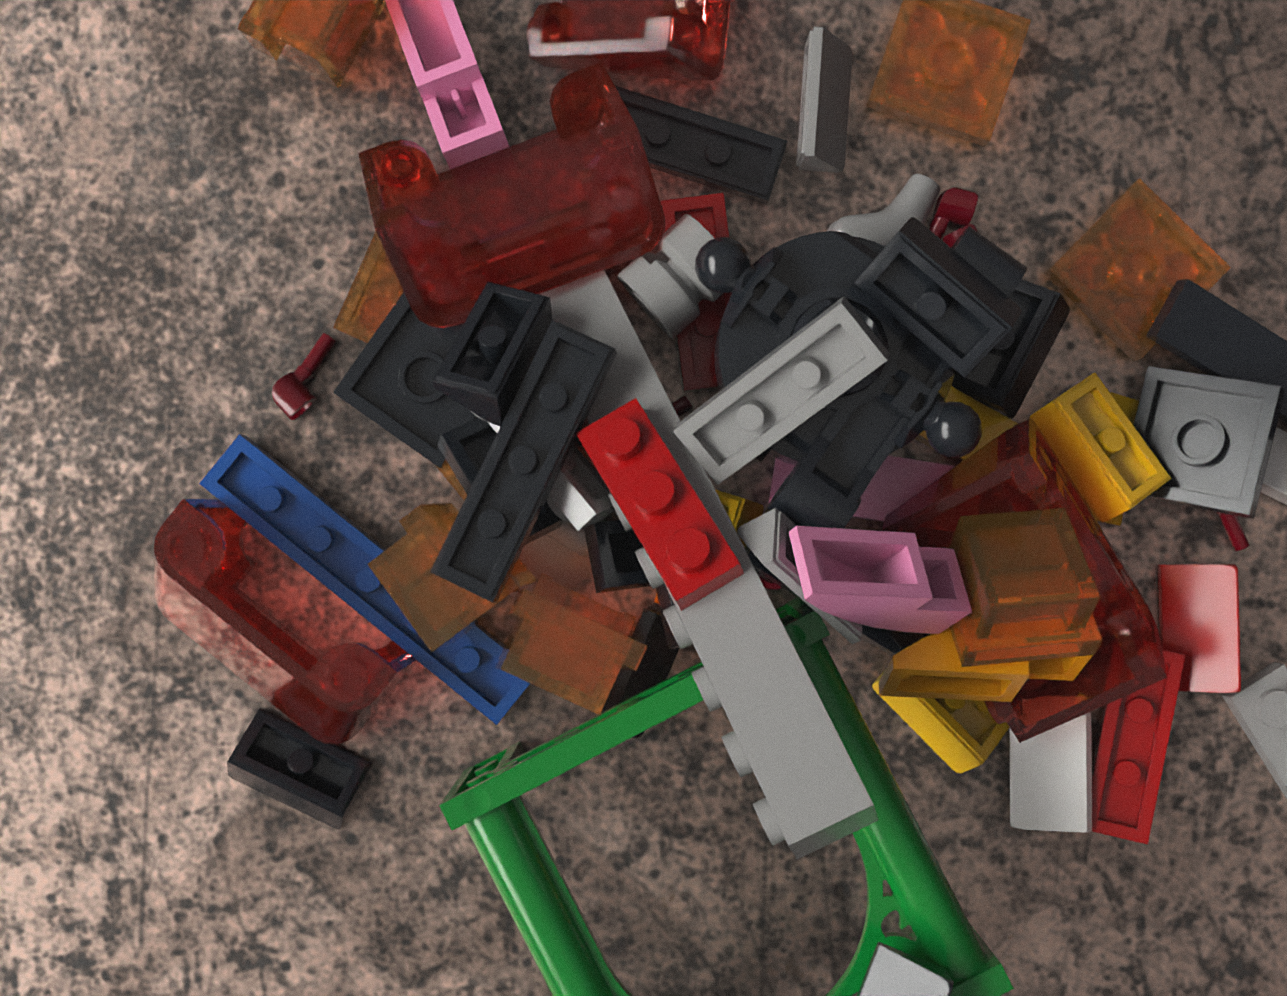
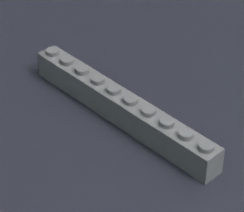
(743, 646)

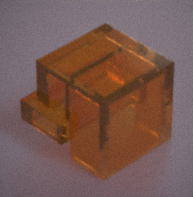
(312, 33)
(1024, 589)
(430, 603)
(568, 644)

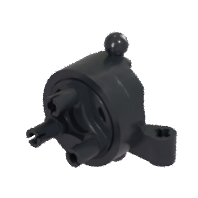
(883, 412)

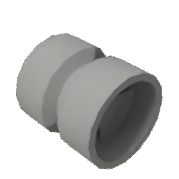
(667, 281)

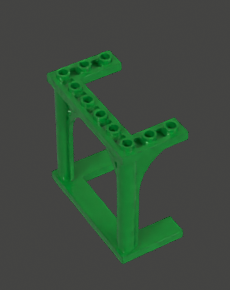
(892, 848)

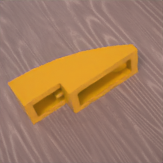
(935, 671)

